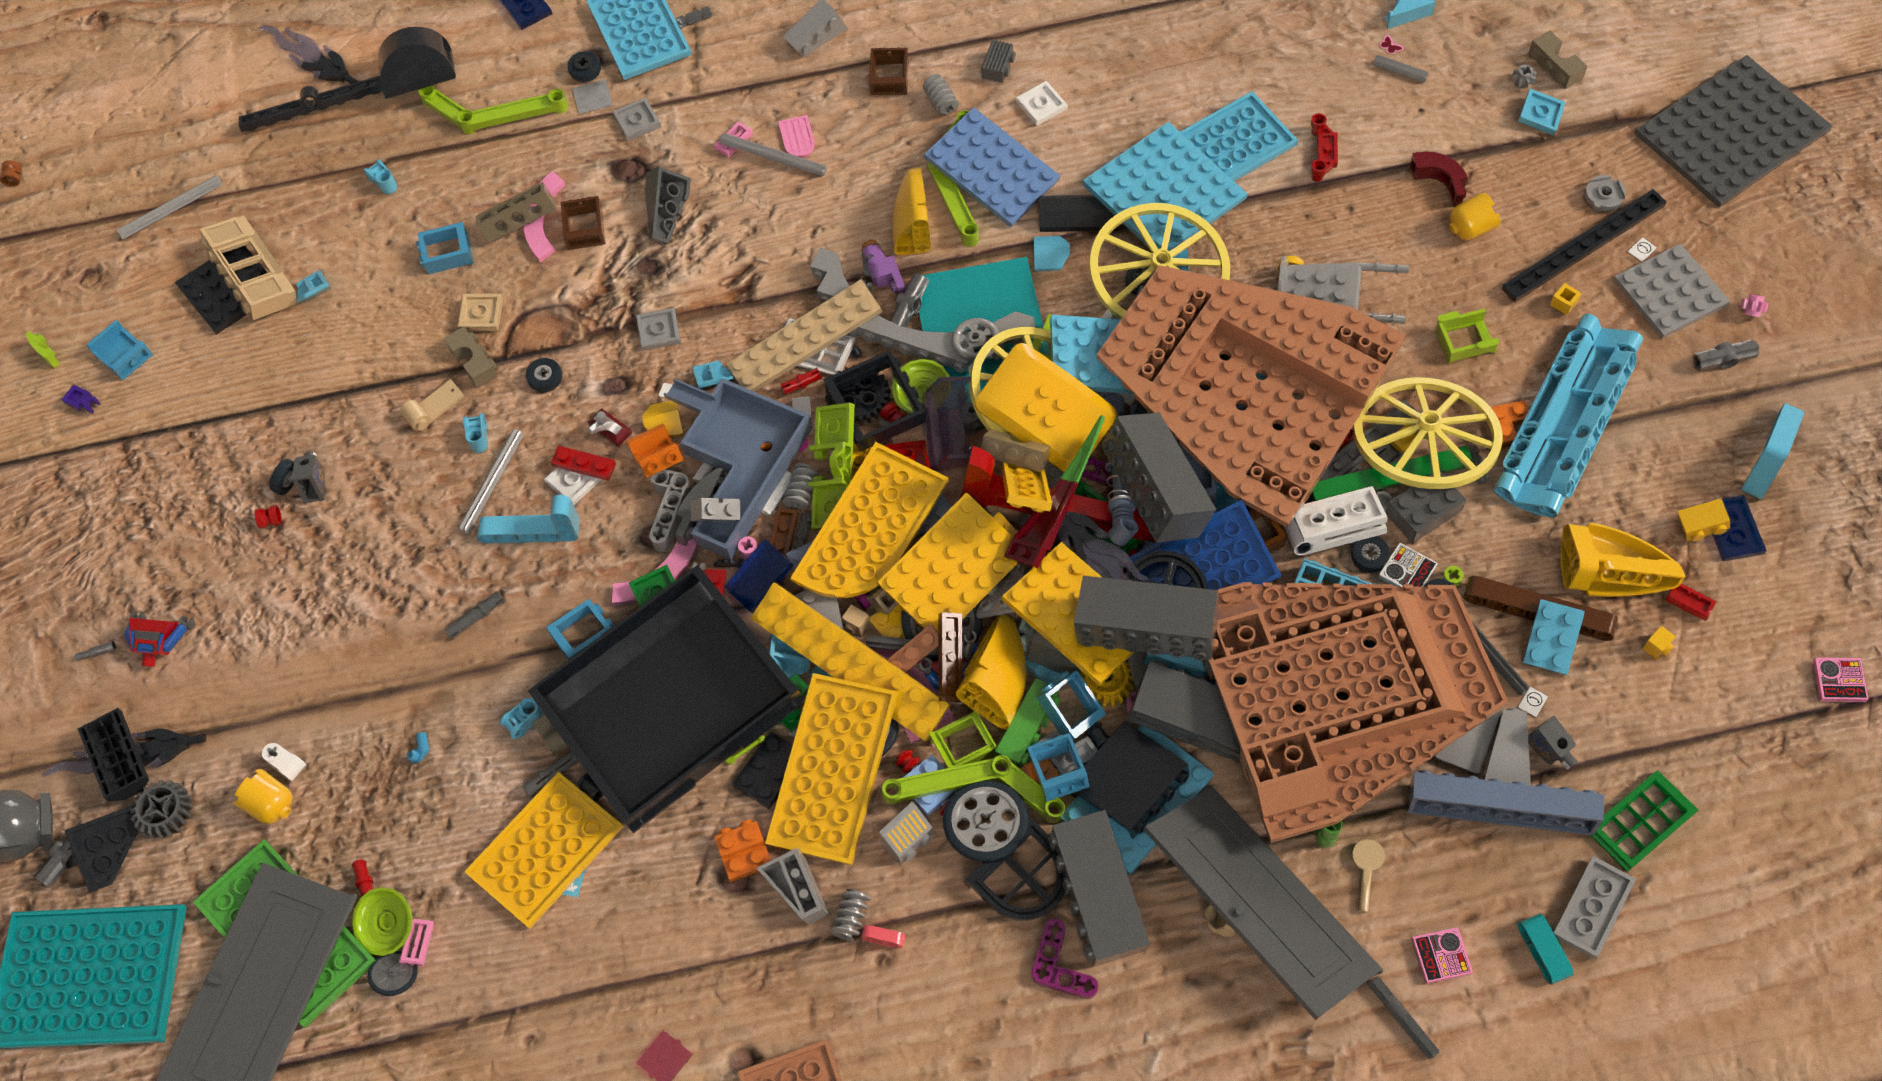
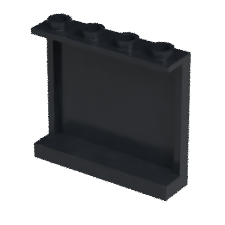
(1132, 778)

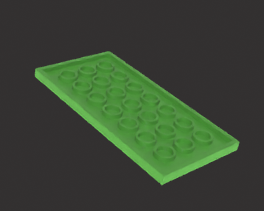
(224, 898)

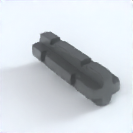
(693, 16)
(1477, 460)
(803, 530)

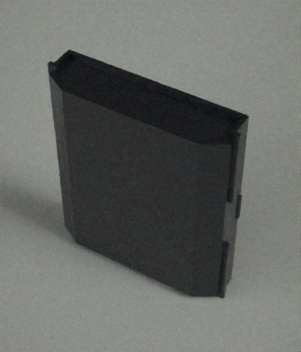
(665, 697)

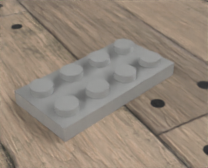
(1594, 907)

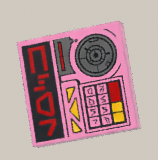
(1840, 680)
(1442, 955)

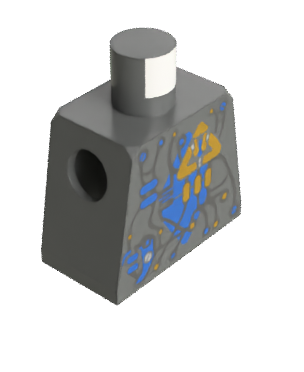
(308, 469)
(1553, 743)

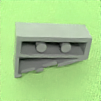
(815, 29)
(824, 605)
(795, 883)

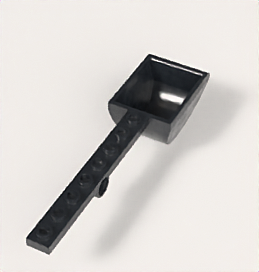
(406, 61)

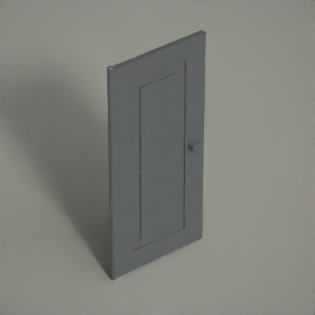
(1263, 902)
(259, 980)

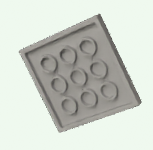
(1671, 291)

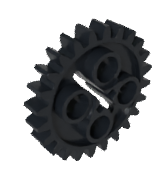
(860, 394)

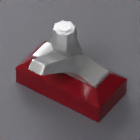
(609, 427)

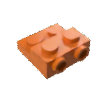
(742, 849)

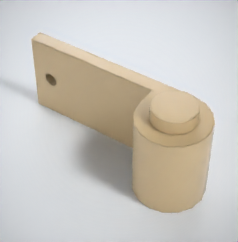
(422, 414)

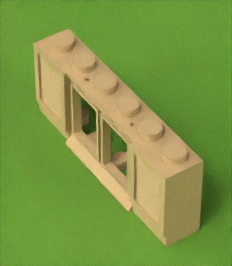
(260, 294)

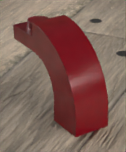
(1441, 168)

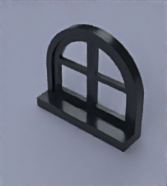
(1173, 559)
(985, 869)

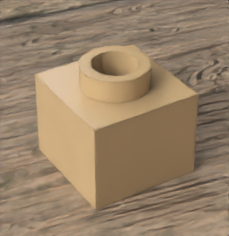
(855, 621)

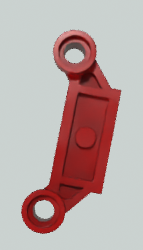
(1327, 147)

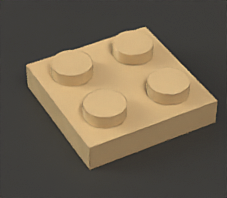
(481, 312)

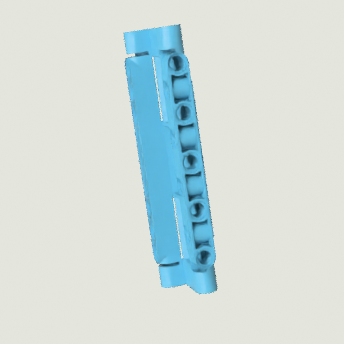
(1568, 417)

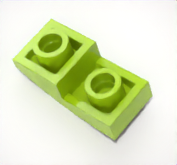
(39, 344)

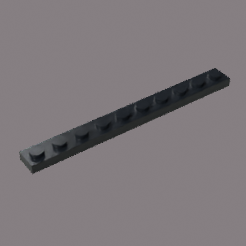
(1583, 245)

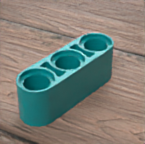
(1545, 949)

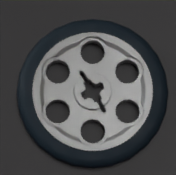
(962, 839)

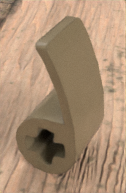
(549, 734)

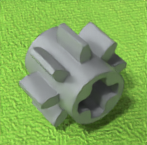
(1524, 76)

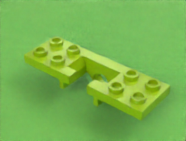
(832, 431)

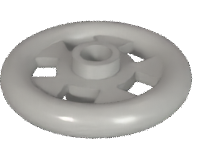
(972, 324)

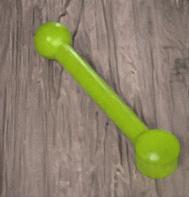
(731, 760)

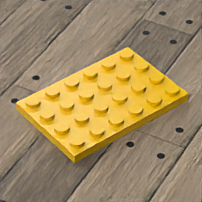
(950, 565)
(1049, 604)
(543, 850)

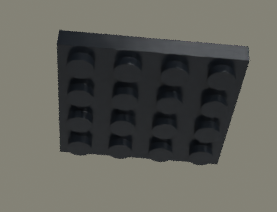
(210, 293)

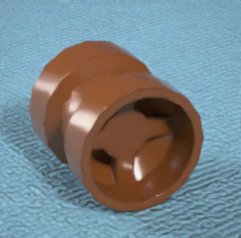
(10, 173)

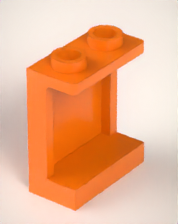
(654, 450)

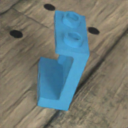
(119, 350)

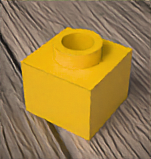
(1565, 299)
(1659, 643)

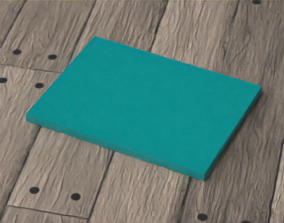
(980, 292)
(89, 976)

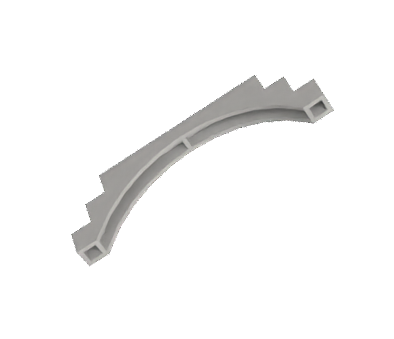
(923, 344)

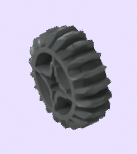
(174, 807)

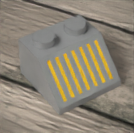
(906, 834)

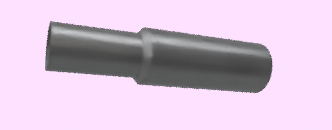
(97, 650)

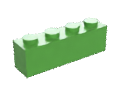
(1026, 726)

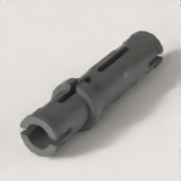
(471, 617)
(531, 787)

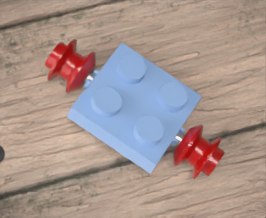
(927, 803)

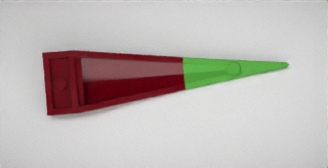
(1041, 529)

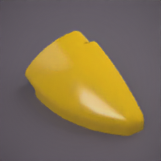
(910, 216)
(1614, 563)
(996, 674)

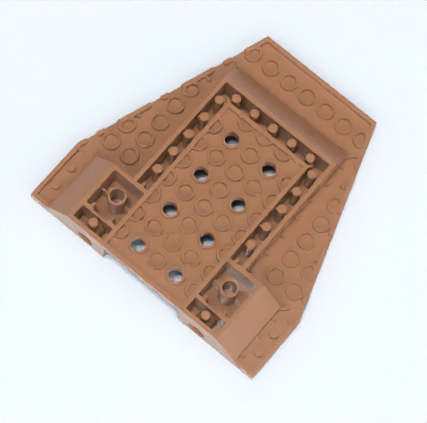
(1301, 345)
(1338, 752)

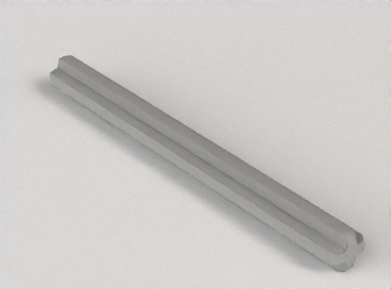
(773, 154)
(169, 207)
(490, 481)

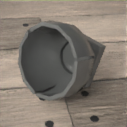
(24, 824)

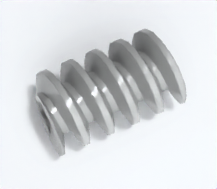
(940, 95)
(798, 491)
(849, 914)

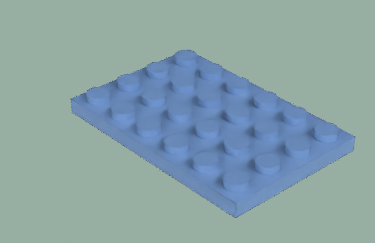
(992, 167)

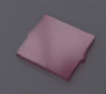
(664, 1058)

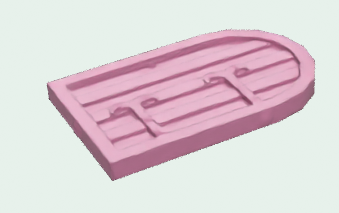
(797, 136)

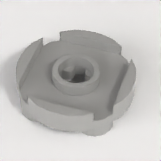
(1601, 202)

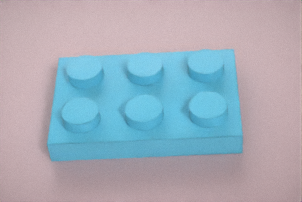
(1553, 637)

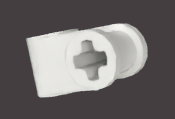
(284, 763)

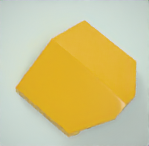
(664, 413)

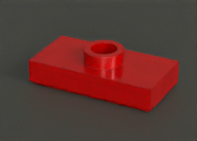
(1691, 601)

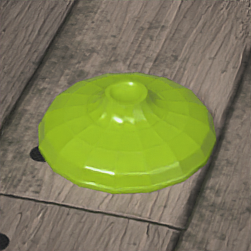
(922, 375)
(382, 921)

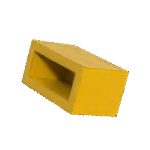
(1704, 520)

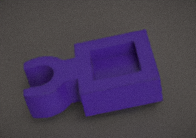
(79, 398)

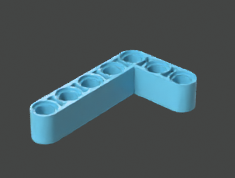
(1774, 451)
(557, 527)

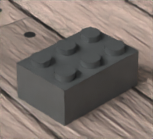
(1424, 510)

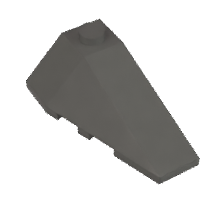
(664, 201)

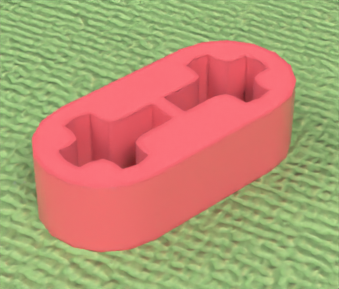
(883, 936)

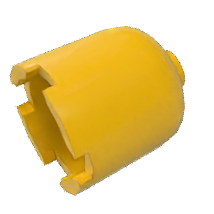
(1474, 217)
(264, 798)

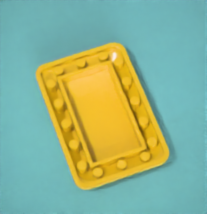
(1043, 405)

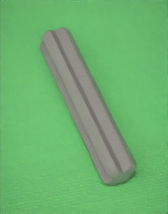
(1401, 68)

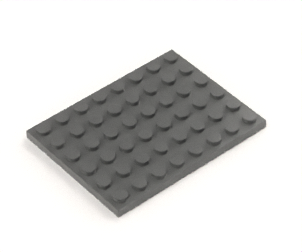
(1733, 130)

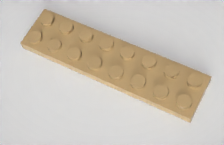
(804, 337)

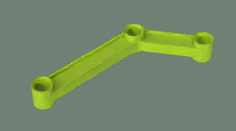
(470, 121)
(954, 201)
(959, 776)

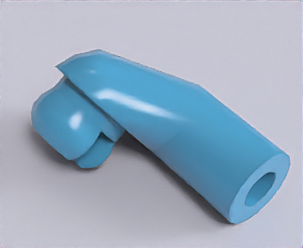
(417, 755)

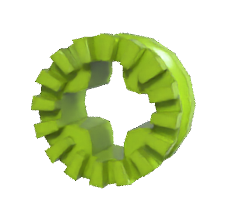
(1453, 569)

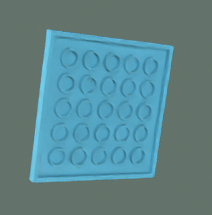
(1166, 171)

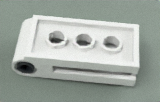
(1337, 521)

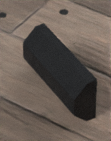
(1072, 213)
(114, 756)

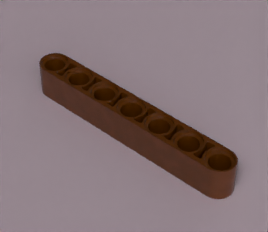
(1524, 604)

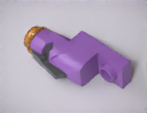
(880, 268)

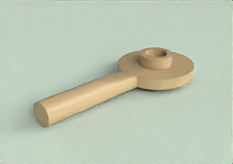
(1368, 857)

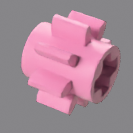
(1754, 305)

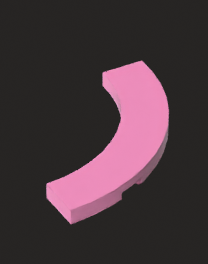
(534, 231)
(677, 562)

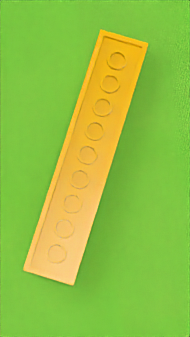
(847, 658)

